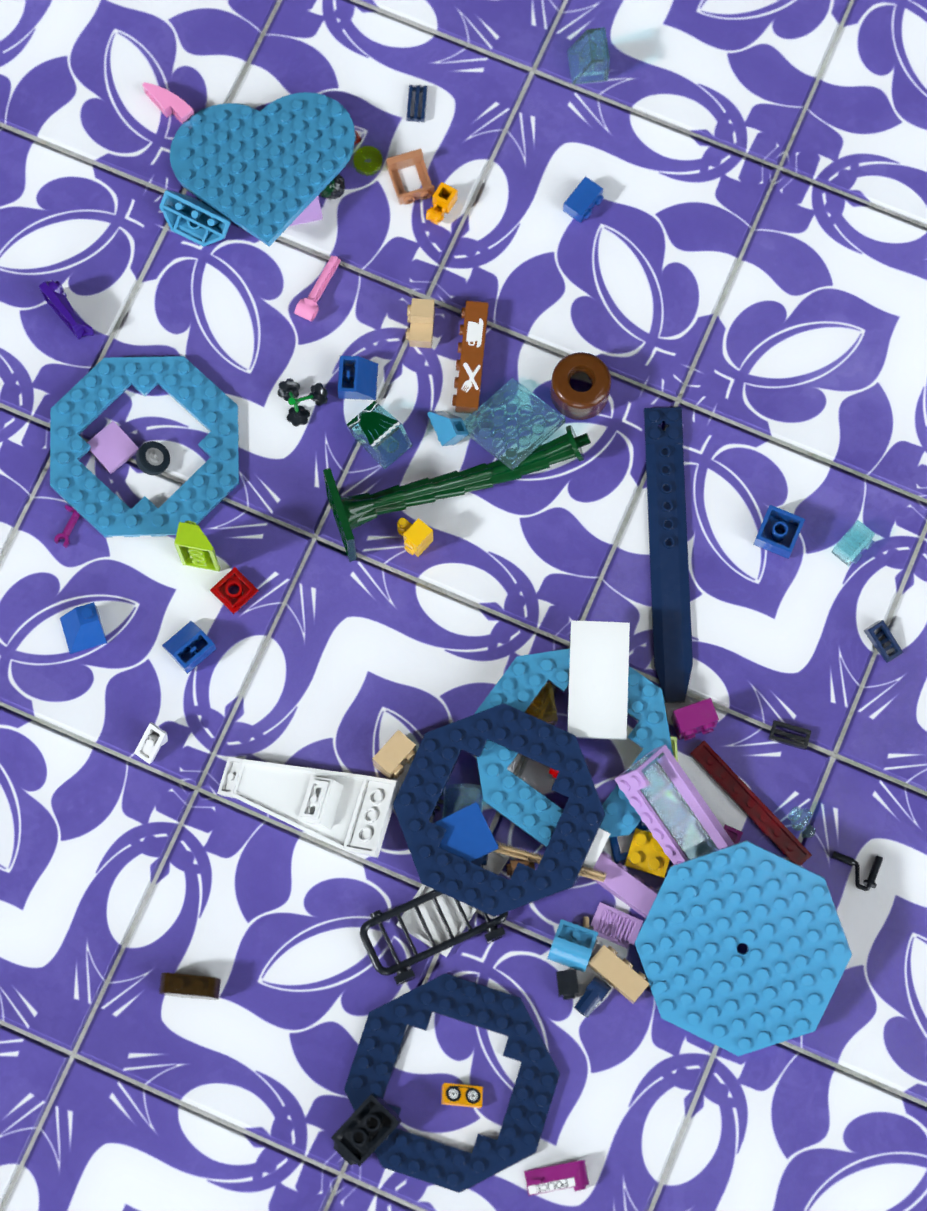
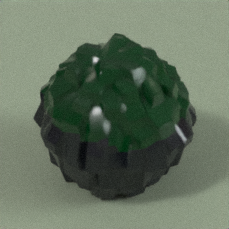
(334, 188)

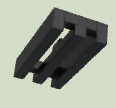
(788, 742)

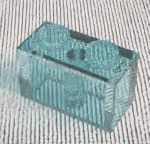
(853, 543)

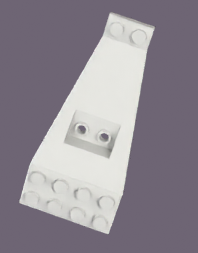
(348, 811)

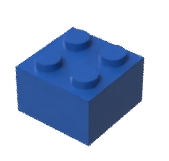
(779, 531)

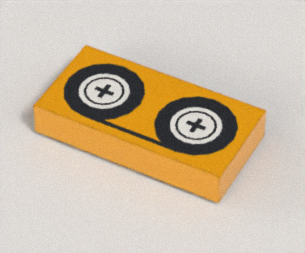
(462, 1095)

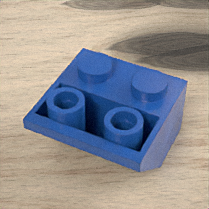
(357, 378)
(189, 646)

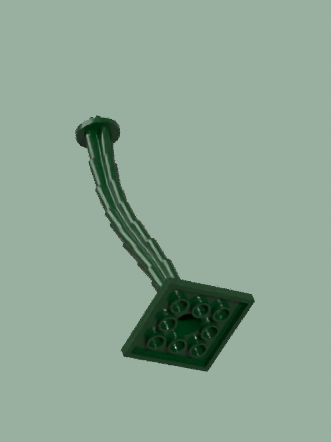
(361, 508)

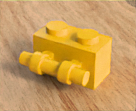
(416, 535)

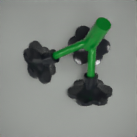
(289, 391)

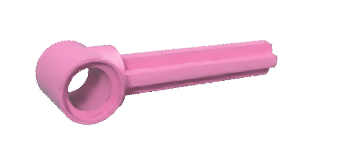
(308, 307)

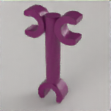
(69, 527)

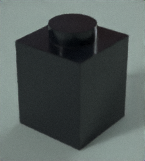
(567, 984)

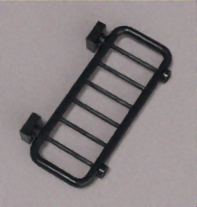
(400, 968)

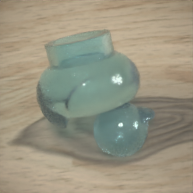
(800, 819)

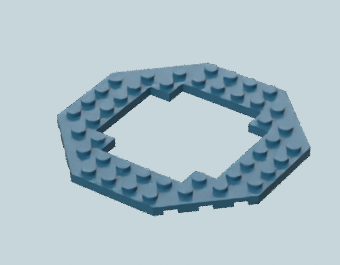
(93, 396)
(522, 802)

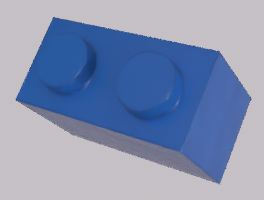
(583, 199)

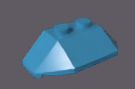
(193, 218)

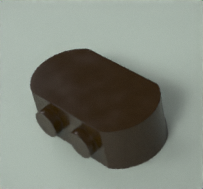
(189, 986)

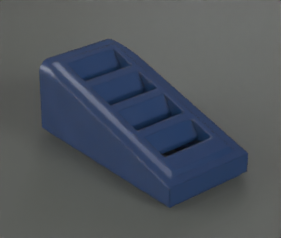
(888, 637)

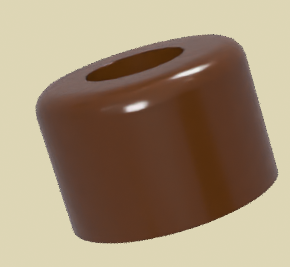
(580, 404)

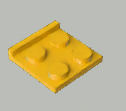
(647, 854)

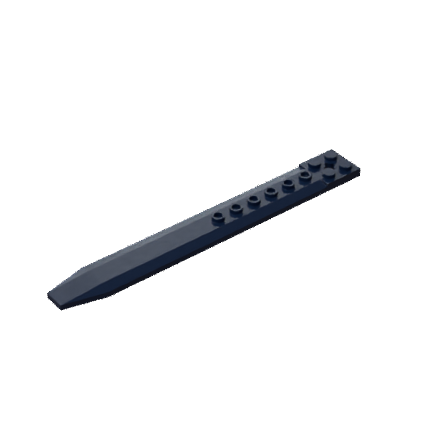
(668, 552)

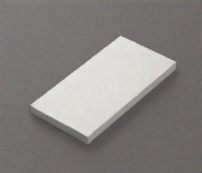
(598, 679)
(449, 908)

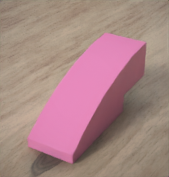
(168, 102)

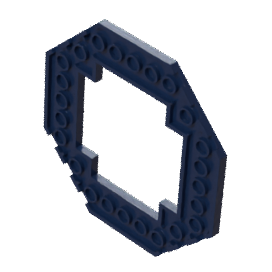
(568, 843)
(529, 1099)

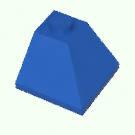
(83, 628)

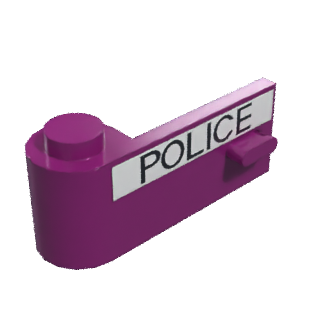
(557, 1178)

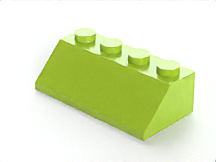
(195, 548)

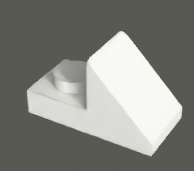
(151, 742)

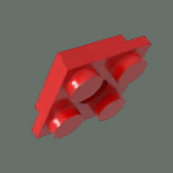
(238, 600)

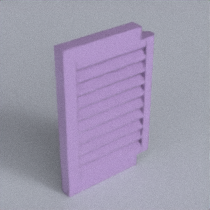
(616, 925)

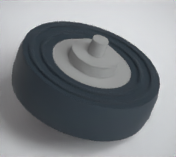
(152, 458)

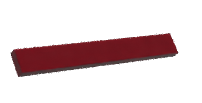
(750, 804)

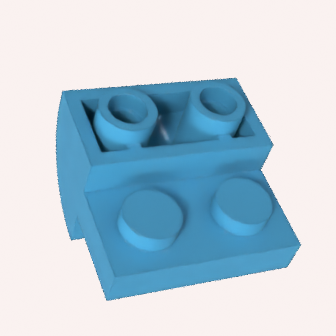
(572, 945)

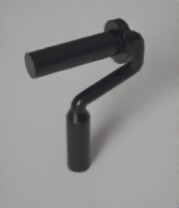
(870, 881)

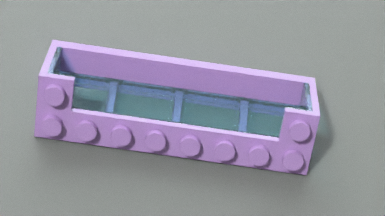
(672, 807)

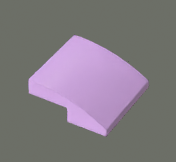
(112, 447)

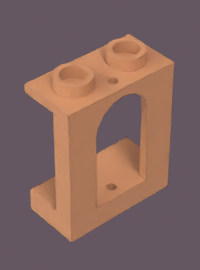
(403, 161)

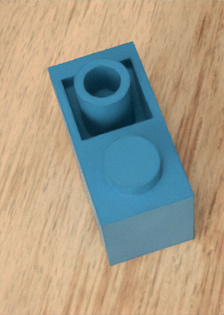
(448, 427)

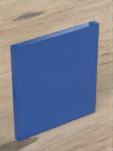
(467, 834)

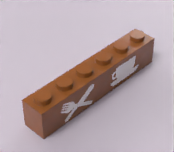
(472, 356)

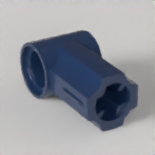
(594, 994)

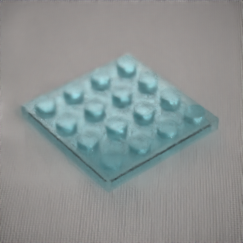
(513, 423)

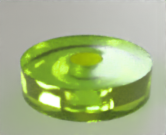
(363, 167)

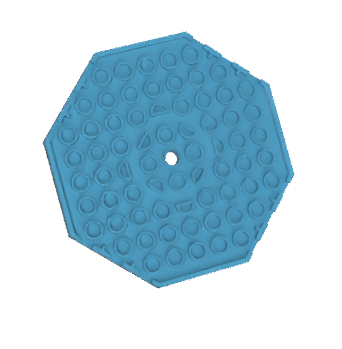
(750, 899)

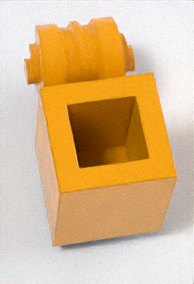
(442, 202)

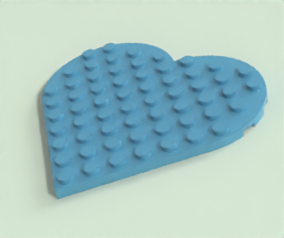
(265, 162)

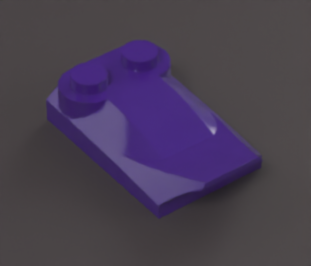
(57, 300)

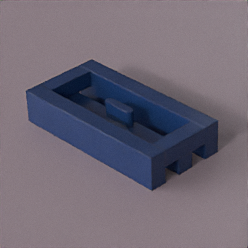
(417, 89)

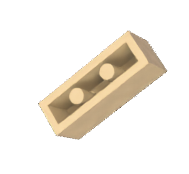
(619, 973)

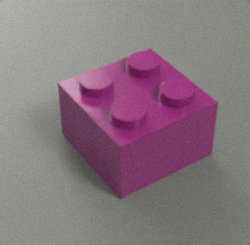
(694, 719)

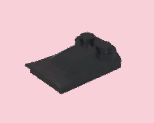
(365, 1130)

